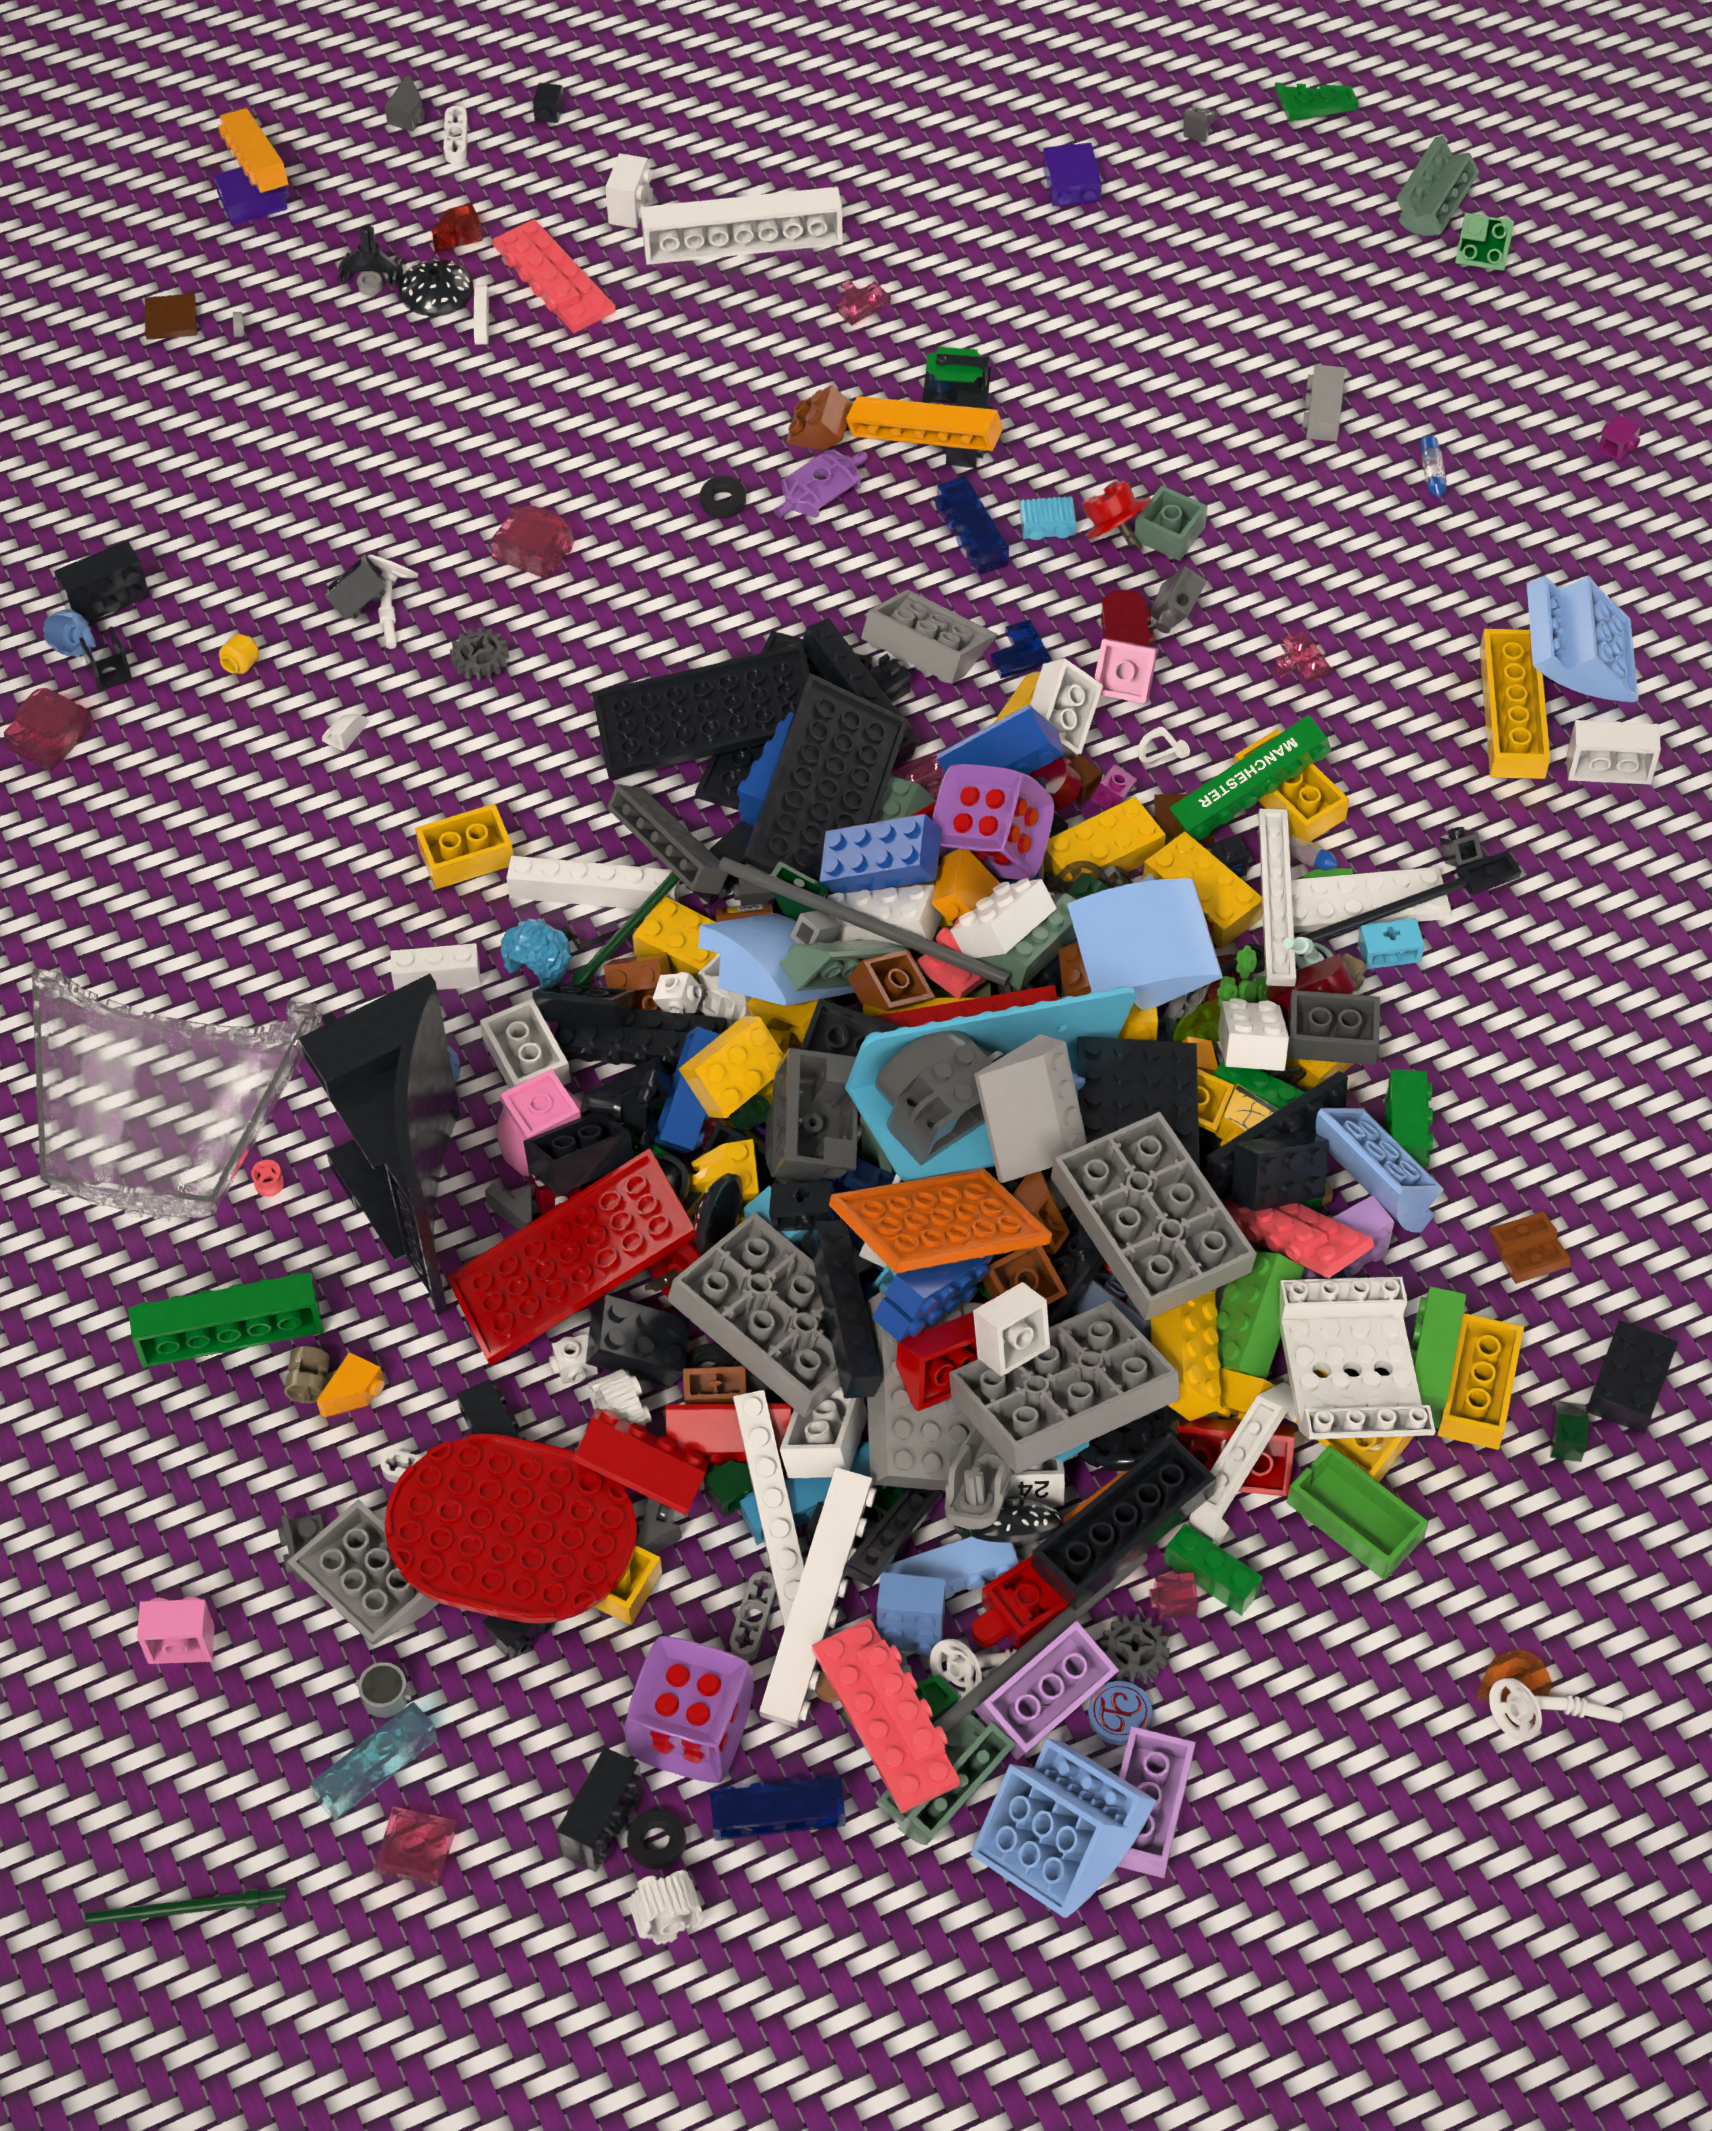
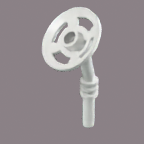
(390, 572)
(962, 1666)
(1522, 1706)

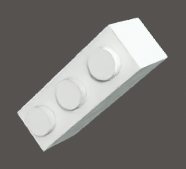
(449, 966)

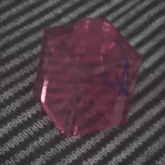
(1174, 1595)

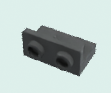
(296, 1535)

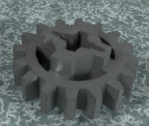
(479, 653)
(1149, 1650)

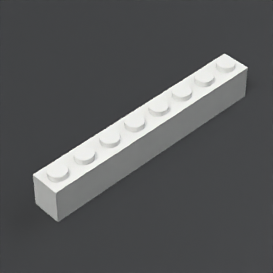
(816, 1597)

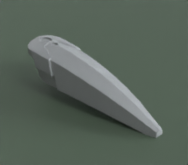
(976, 1484)

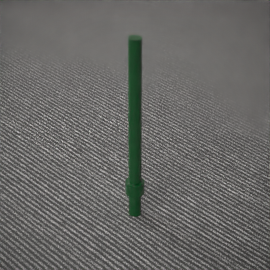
(582, 976)
(250, 1899)

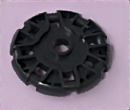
(1131, 1447)

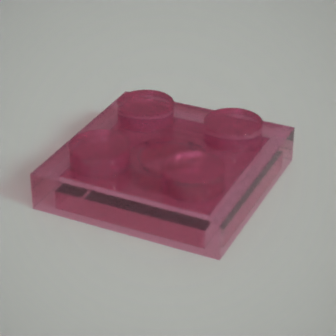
(415, 1846)

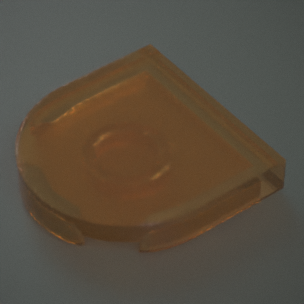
(1519, 1666)

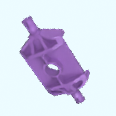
(808, 494)

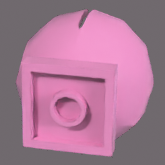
(532, 1110)

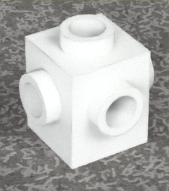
(678, 993)
(570, 1359)

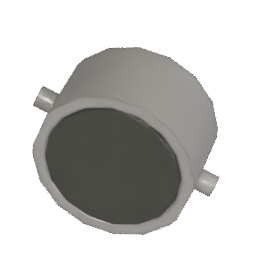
(383, 1690)

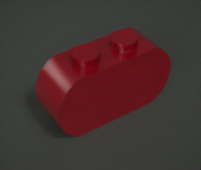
(1126, 618)
(1061, 781)
(1324, 976)

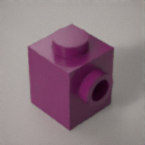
(1619, 438)
(1113, 788)

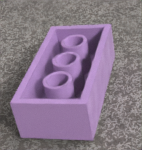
(1370, 1219)
(1048, 1689)
(1161, 1770)

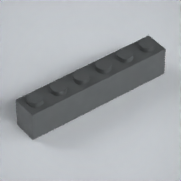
(667, 839)

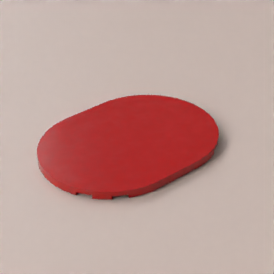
(510, 1529)

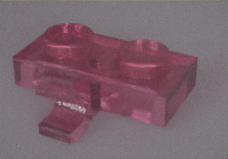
(861, 303)
(1302, 655)
(924, 771)

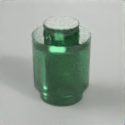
(751, 1113)

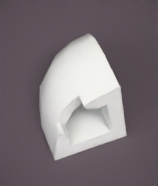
(344, 731)

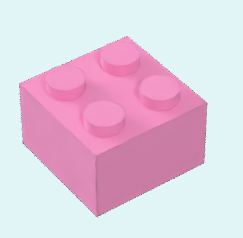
(1126, 670)
(176, 1631)

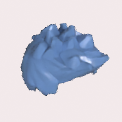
(64, 630)

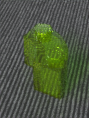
(1200, 1023)

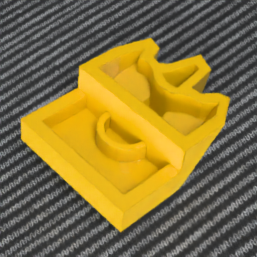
(727, 1158)

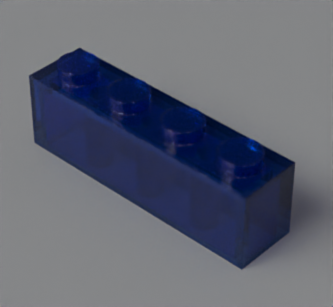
(972, 525)
(777, 1808)

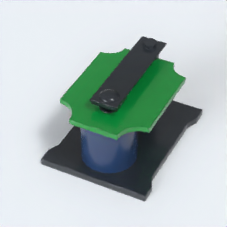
(954, 371)

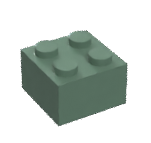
(1170, 523)

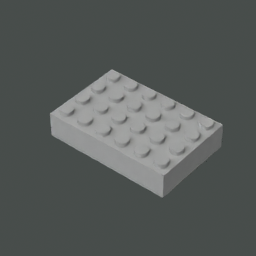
(1152, 1216)
(764, 1309)
(1077, 1390)
(907, 1444)

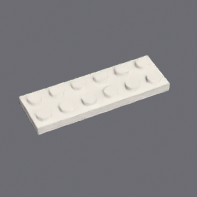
(1336, 898)

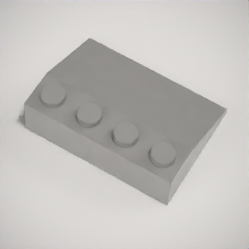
(927, 635)
(1030, 1107)
(358, 1577)

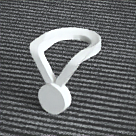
(1180, 748)

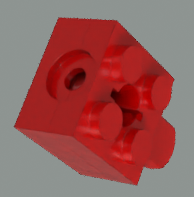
(1009, 1607)

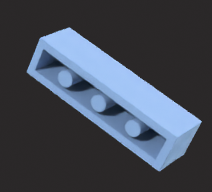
(962, 1563)

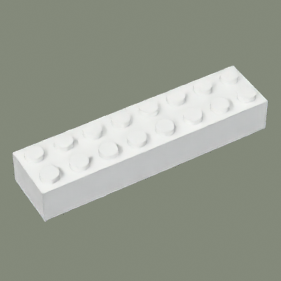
(742, 225)

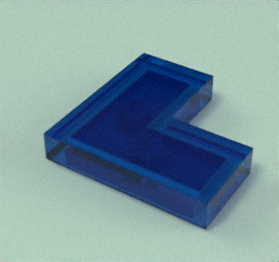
(1026, 651)

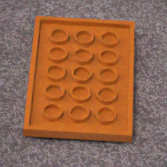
(939, 1220)

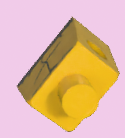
(1241, 1114)

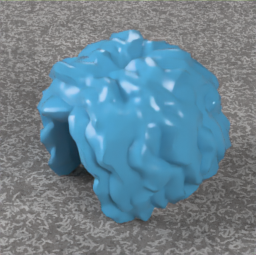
(539, 948)

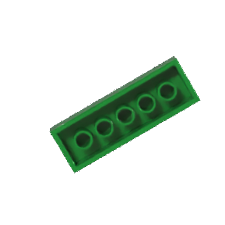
(225, 1319)

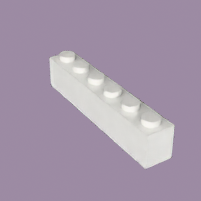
(584, 882)

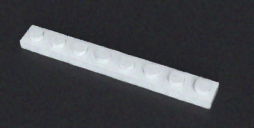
(1276, 897)
(770, 1497)

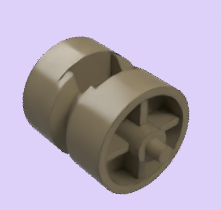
(306, 1374)

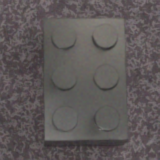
(1333, 1027)

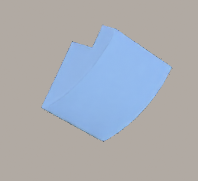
(1582, 639)
(1146, 940)
(752, 958)
(1379, 1165)
(1061, 1826)

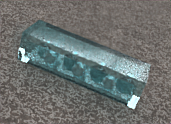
(373, 1761)

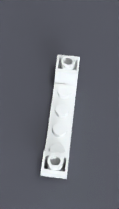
(1240, 1457)

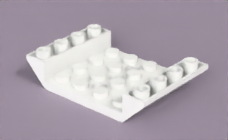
(1358, 1328)

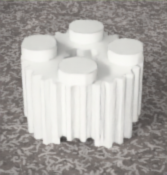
(619, 1393)
(665, 1907)

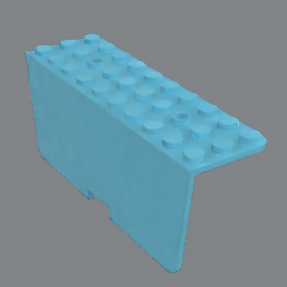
(1065, 1019)

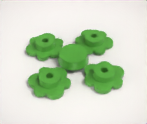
(1247, 990)

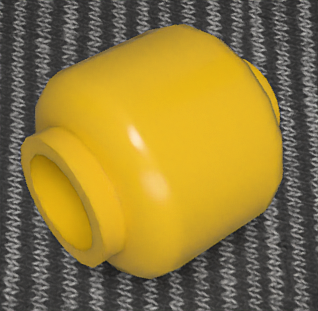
(238, 654)

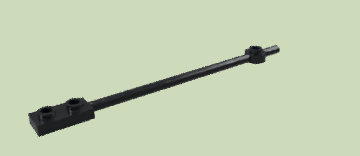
(1474, 877)

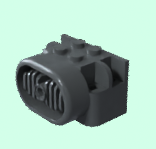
(934, 1091)
(811, 1118)

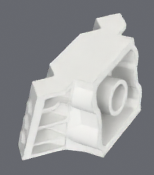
(717, 1001)

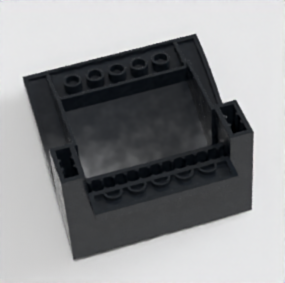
(399, 1100)

